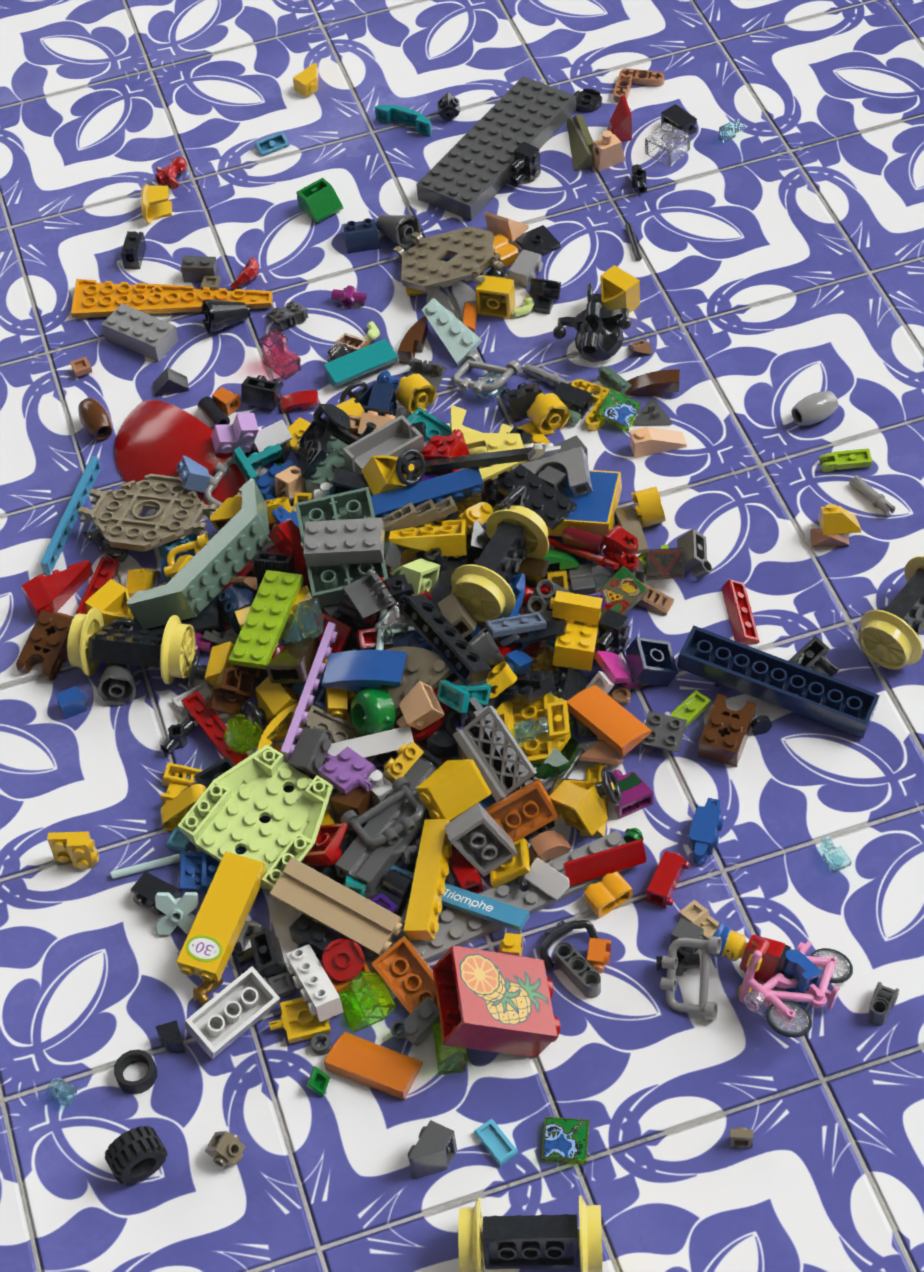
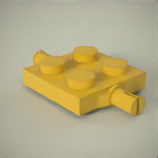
(299, 1022)

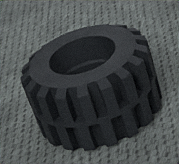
(135, 1155)

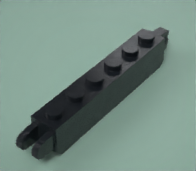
(473, 711)

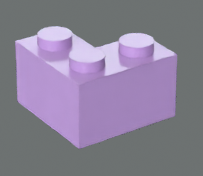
(239, 434)

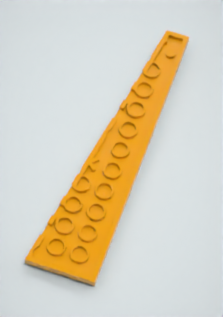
(102, 299)

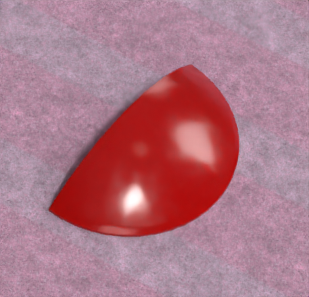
(159, 436)

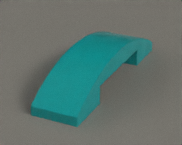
(404, 115)

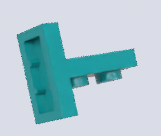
(255, 460)
(459, 695)

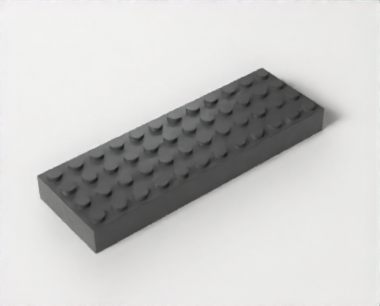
(481, 159)

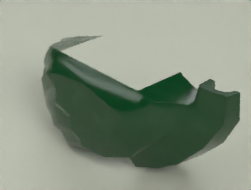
(559, 762)

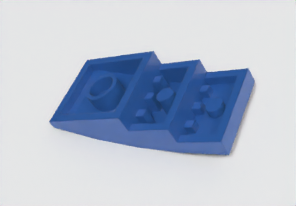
(364, 669)
(198, 871)

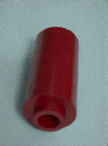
(582, 540)

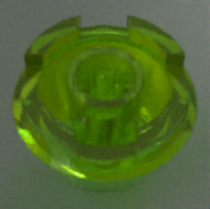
(242, 734)

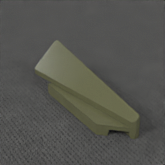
(580, 142)

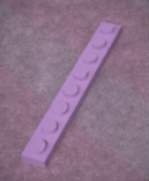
(307, 699)

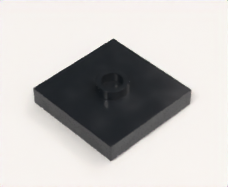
(538, 241)

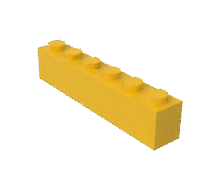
(428, 881)

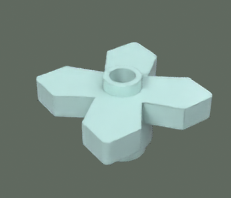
(176, 911)

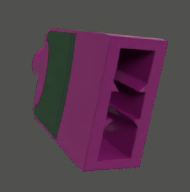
(634, 794)

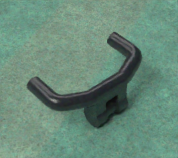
(558, 931)

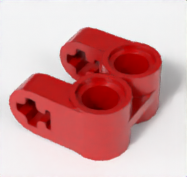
(618, 550)

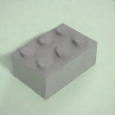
(480, 839)

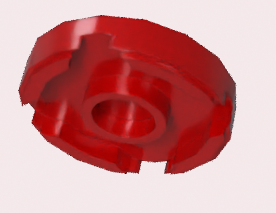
(342, 960)

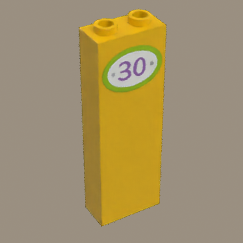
(221, 917)

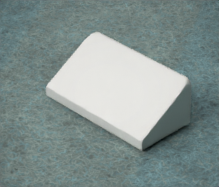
(272, 435)
(547, 879)

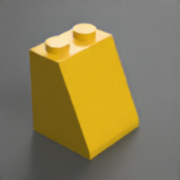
(453, 789)

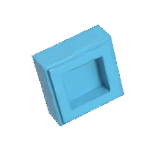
(178, 840)

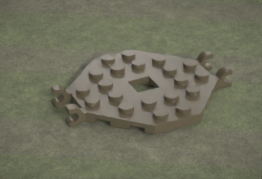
(423, 263)
(118, 513)

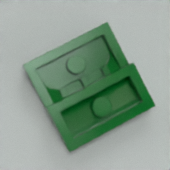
(563, 559)

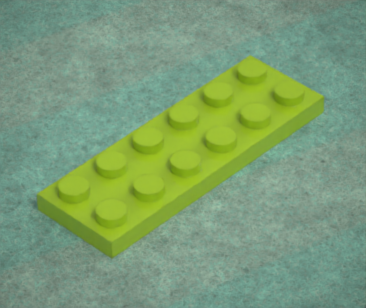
(266, 619)

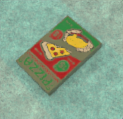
(622, 592)

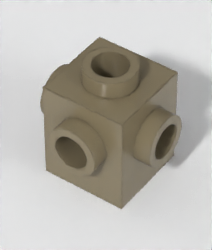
(225, 1148)

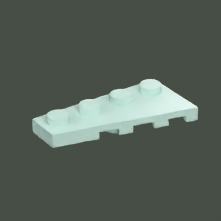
(452, 332)

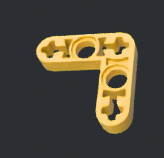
(598, 399)

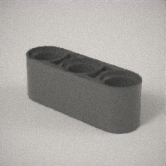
(579, 978)

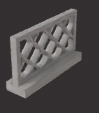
(474, 751)

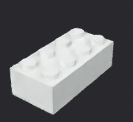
(232, 1012)

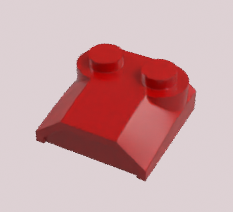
(327, 845)

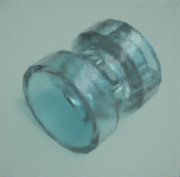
(61, 1091)

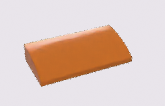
(608, 719)
(524, 810)
(406, 974)
(373, 1065)

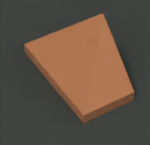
(827, 540)
(602, 753)

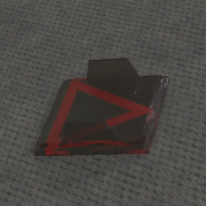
(665, 563)

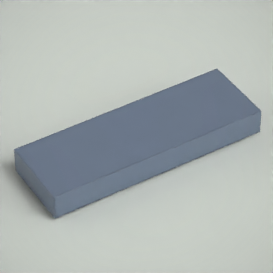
(515, 624)

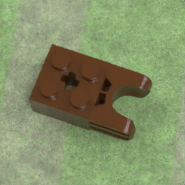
(46, 644)
(726, 732)

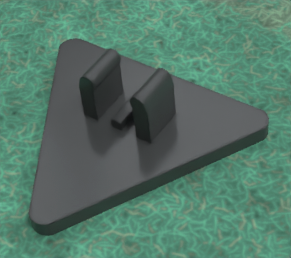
(652, 416)

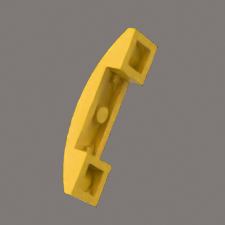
(277, 725)

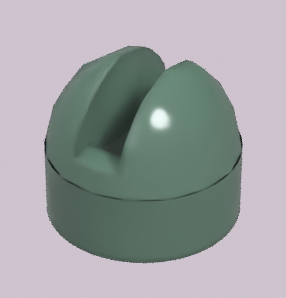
(574, 417)

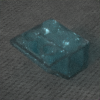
(305, 621)

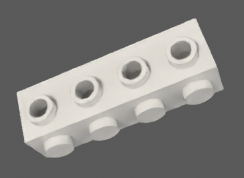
(314, 983)

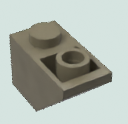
(457, 615)

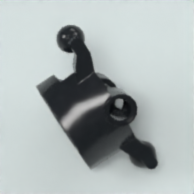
(597, 329)

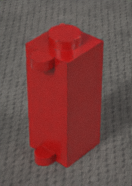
(464, 872)
(666, 879)

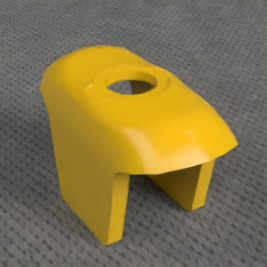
(155, 202)

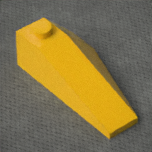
(449, 537)

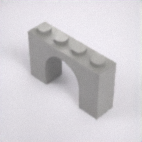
(571, 462)

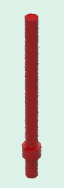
(600, 560)

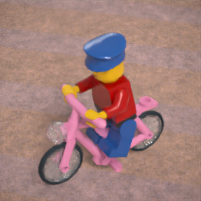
(789, 970)

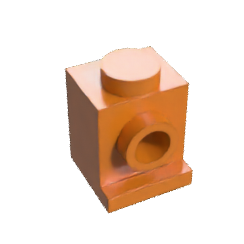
(227, 400)
(599, 953)

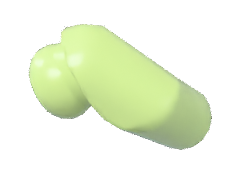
(525, 309)
(373, 332)

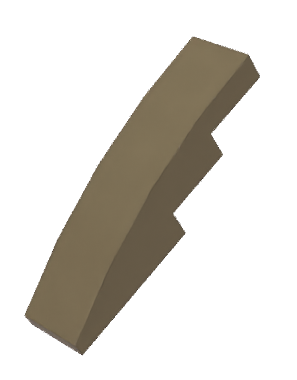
(412, 516)
(629, 521)

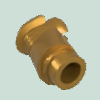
(200, 993)

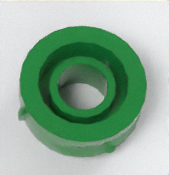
(372, 711)

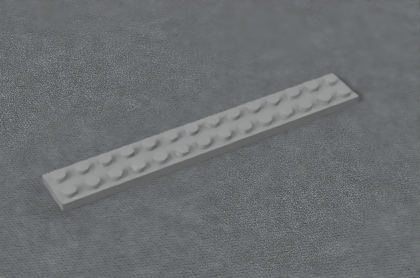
(462, 928)

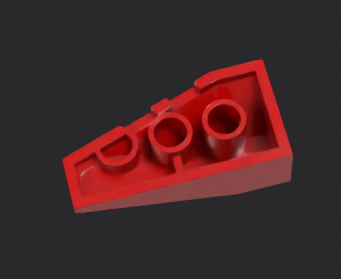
(54, 590)

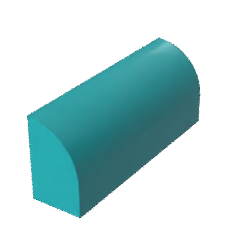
(359, 363)

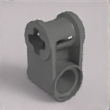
(882, 1000)

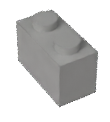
(525, 267)

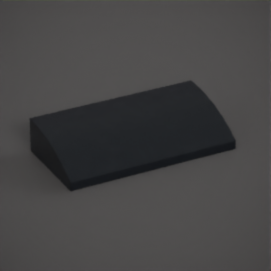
(206, 620)

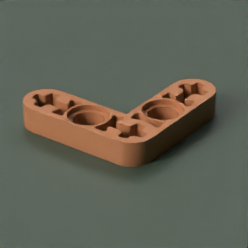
(631, 76)

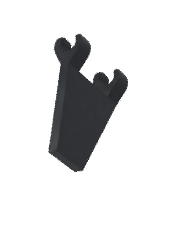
(552, 630)

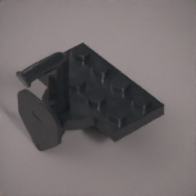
(313, 442)
(530, 491)

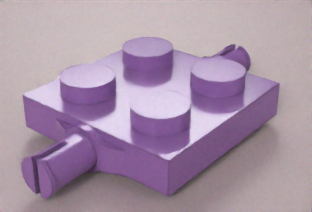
(347, 770)

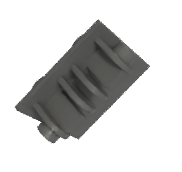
(282, 315)
(432, 371)
(369, 594)
(666, 732)

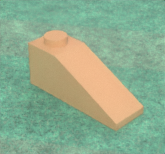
(654, 440)

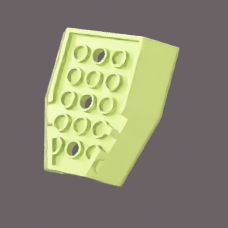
(237, 799)

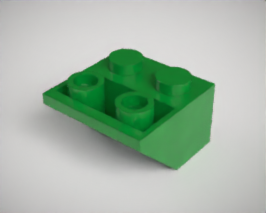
(319, 200)

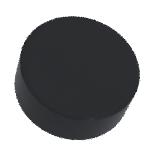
(761, 724)

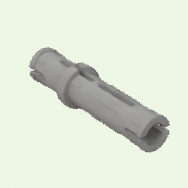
(552, 379)
(878, 500)

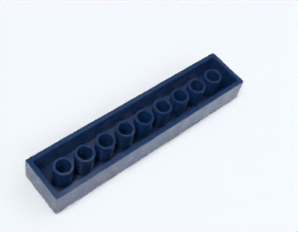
(778, 681)

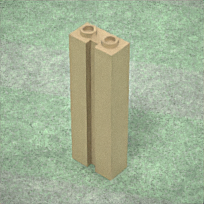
(337, 907)

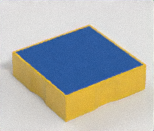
(594, 509)

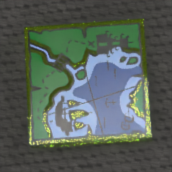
(618, 410)
(565, 1140)

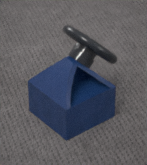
(376, 398)

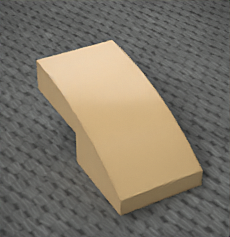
(699, 916)

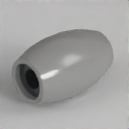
(814, 408)

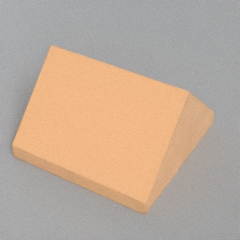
(504, 226)

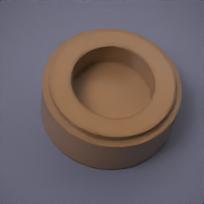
(621, 696)

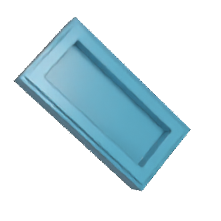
(496, 1142)

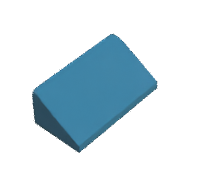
(271, 144)

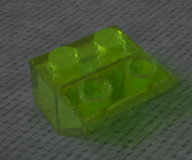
(366, 1001)
(449, 1058)

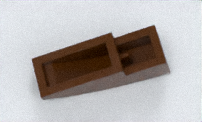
(413, 341)
(654, 383)

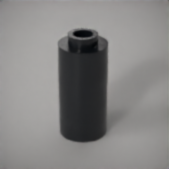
(212, 412)

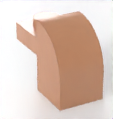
(548, 846)

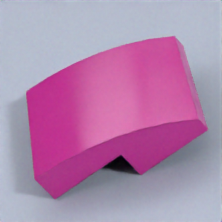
(615, 669)

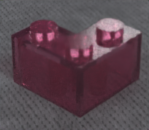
(278, 356)

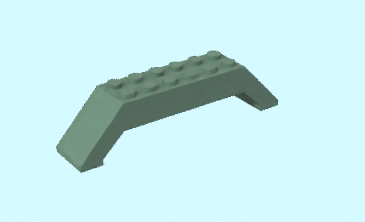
(210, 568)

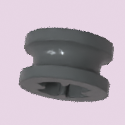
(321, 1050)

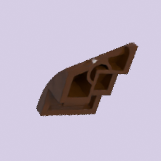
(232, 688)

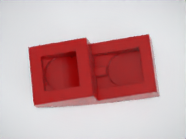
(304, 399)

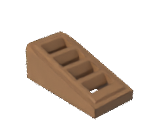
(354, 343)
(655, 594)

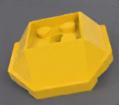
(556, 715)

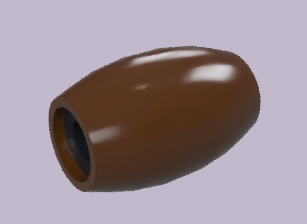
(95, 418)

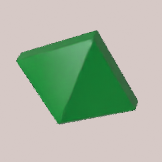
(318, 1081)

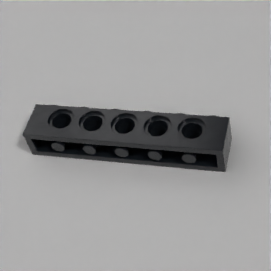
(445, 640)

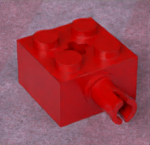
(445, 447)

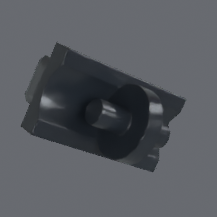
(545, 288)

